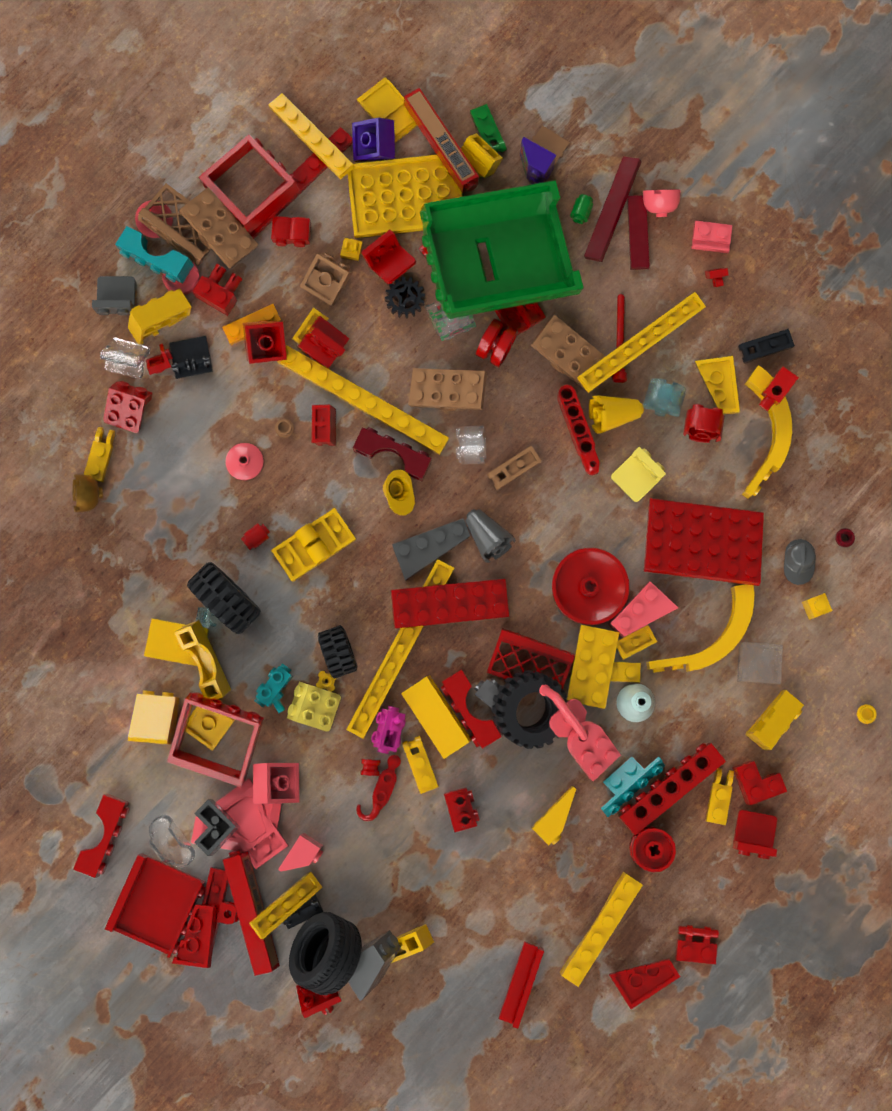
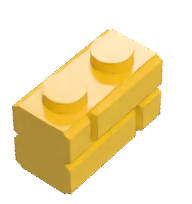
(481, 155)

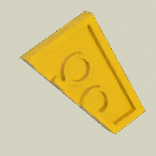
(721, 382)

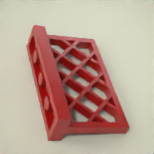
(532, 646)

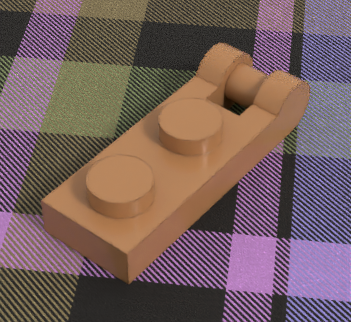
(514, 467)

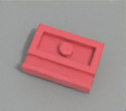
(711, 237)

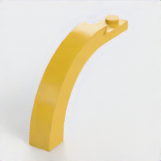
(781, 431)
(736, 627)

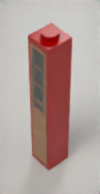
(441, 140)
(248, 906)

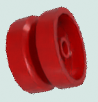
(494, 341)
(662, 855)

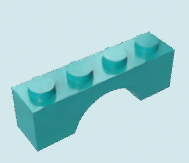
(173, 264)

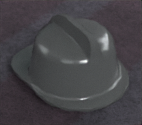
(799, 562)

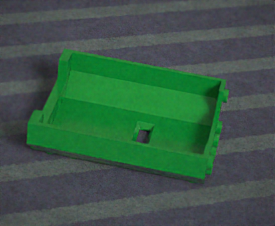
(521, 242)

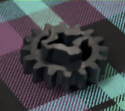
(412, 299)

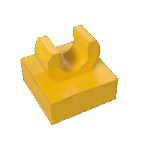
(351, 249)

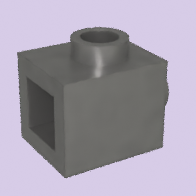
(486, 691)

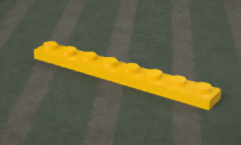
(641, 342)

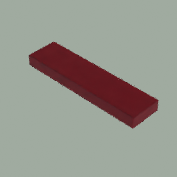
(638, 233)

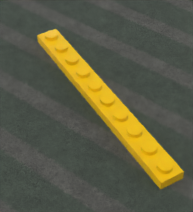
(364, 401)
(393, 662)

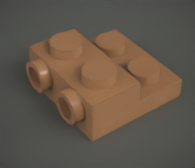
(326, 278)

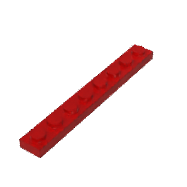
(307, 173)

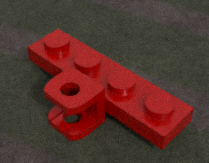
(215, 896)

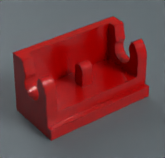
(324, 425)

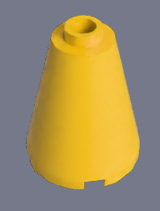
(613, 412)

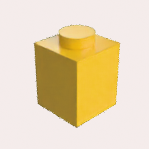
(817, 606)

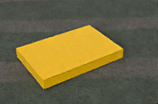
(164, 645)

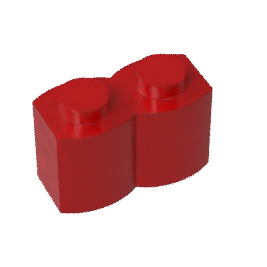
(291, 231)

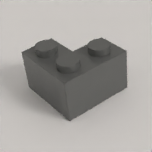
(219, 828)

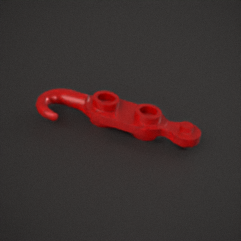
(383, 789)

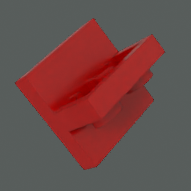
(323, 342)

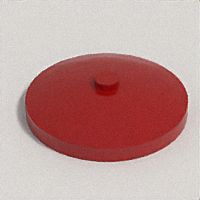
(590, 586)

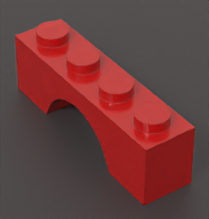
(484, 731)
(111, 812)

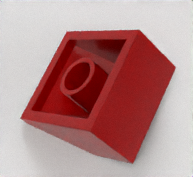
(264, 341)

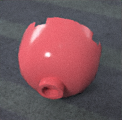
(661, 201)

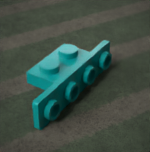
(627, 781)

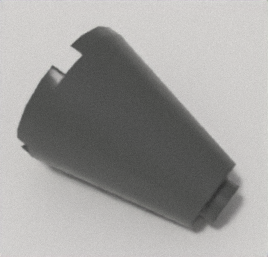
(488, 535)

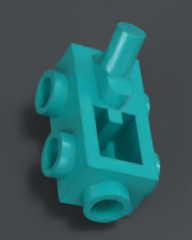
(272, 691)

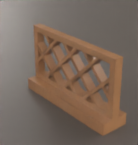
(168, 232)

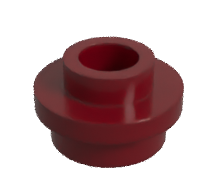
(850, 535)

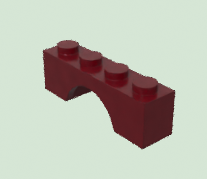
(370, 443)

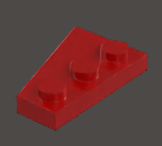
(197, 943)
(644, 981)

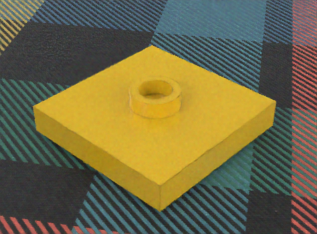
(208, 727)

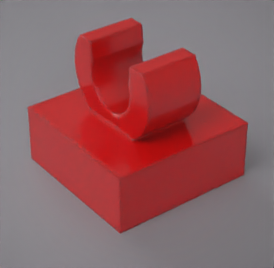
(716, 276)

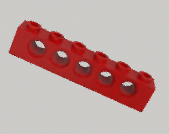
(713, 761)

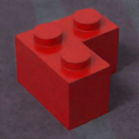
(757, 788)

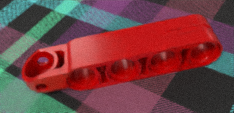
(587, 458)

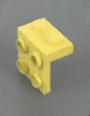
(638, 474)
(313, 706)

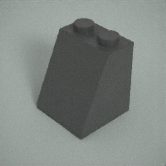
(374, 963)

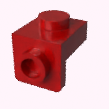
(160, 362)

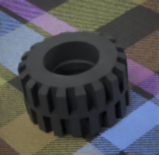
(337, 651)

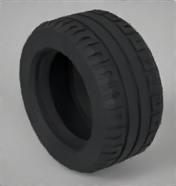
(325, 953)

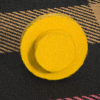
(866, 714)

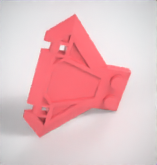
(257, 825)

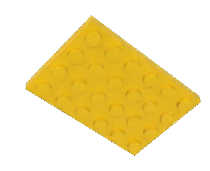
(394, 191)

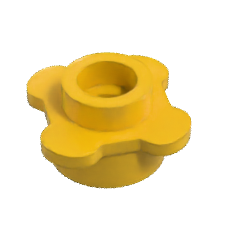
(321, 683)

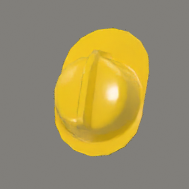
(399, 492)

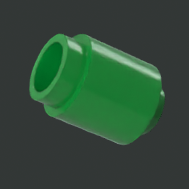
(582, 209)

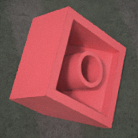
(275, 783)
(302, 853)

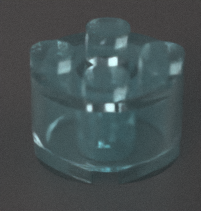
(664, 397)

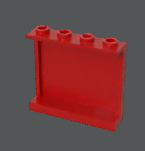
(155, 904)

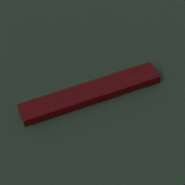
(612, 209)

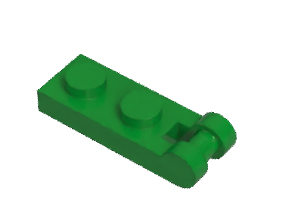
(487, 127)

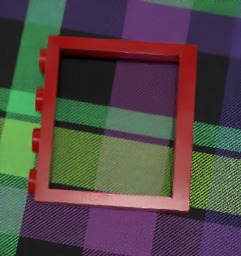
(269, 206)
(206, 766)

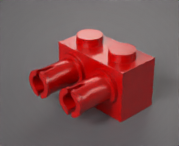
(213, 294)
(461, 810)

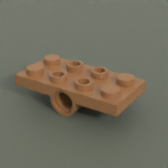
(218, 228)
(565, 349)
(447, 389)

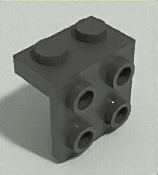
(114, 295)

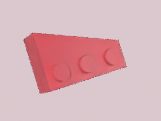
(642, 610)

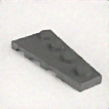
(427, 547)

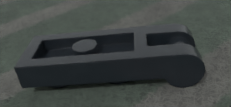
(766, 345)

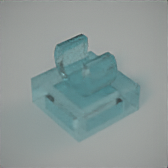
(204, 616)

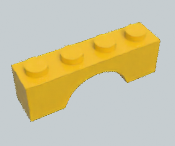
(212, 678)

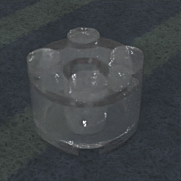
(472, 445)

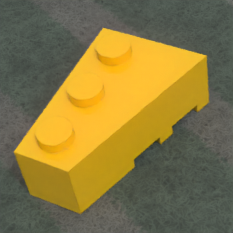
(157, 314)
(775, 720)

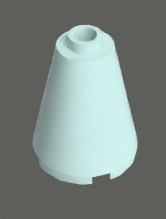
(628, 702)

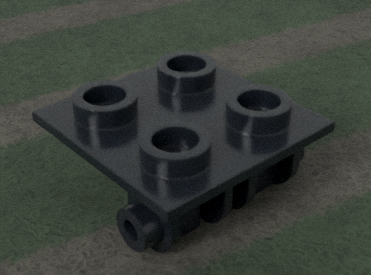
(190, 357)

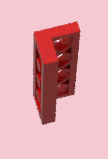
(521, 984)

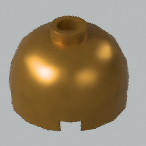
(85, 493)

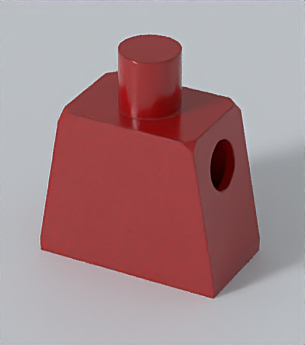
(782, 383)

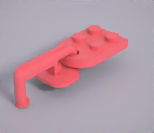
(585, 739)

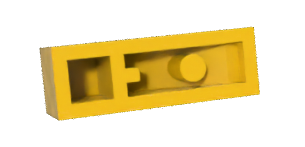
(553, 821)
(413, 942)

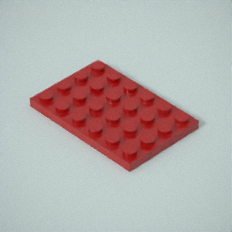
(704, 542)

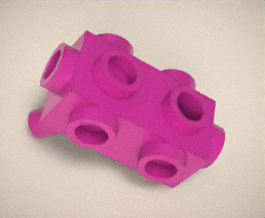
(390, 726)

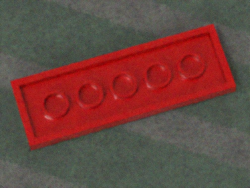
(449, 603)

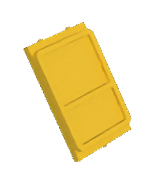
(386, 102)

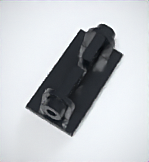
(304, 913)

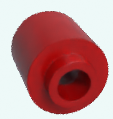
(255, 536)

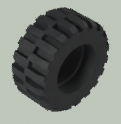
(223, 598)
(507, 704)

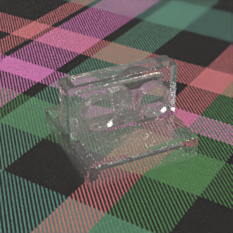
(125, 357)

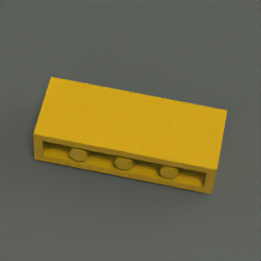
(436, 716)

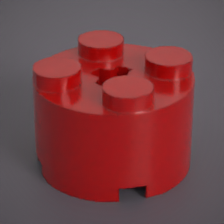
(704, 424)

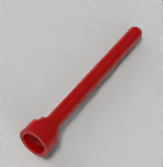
(621, 375)

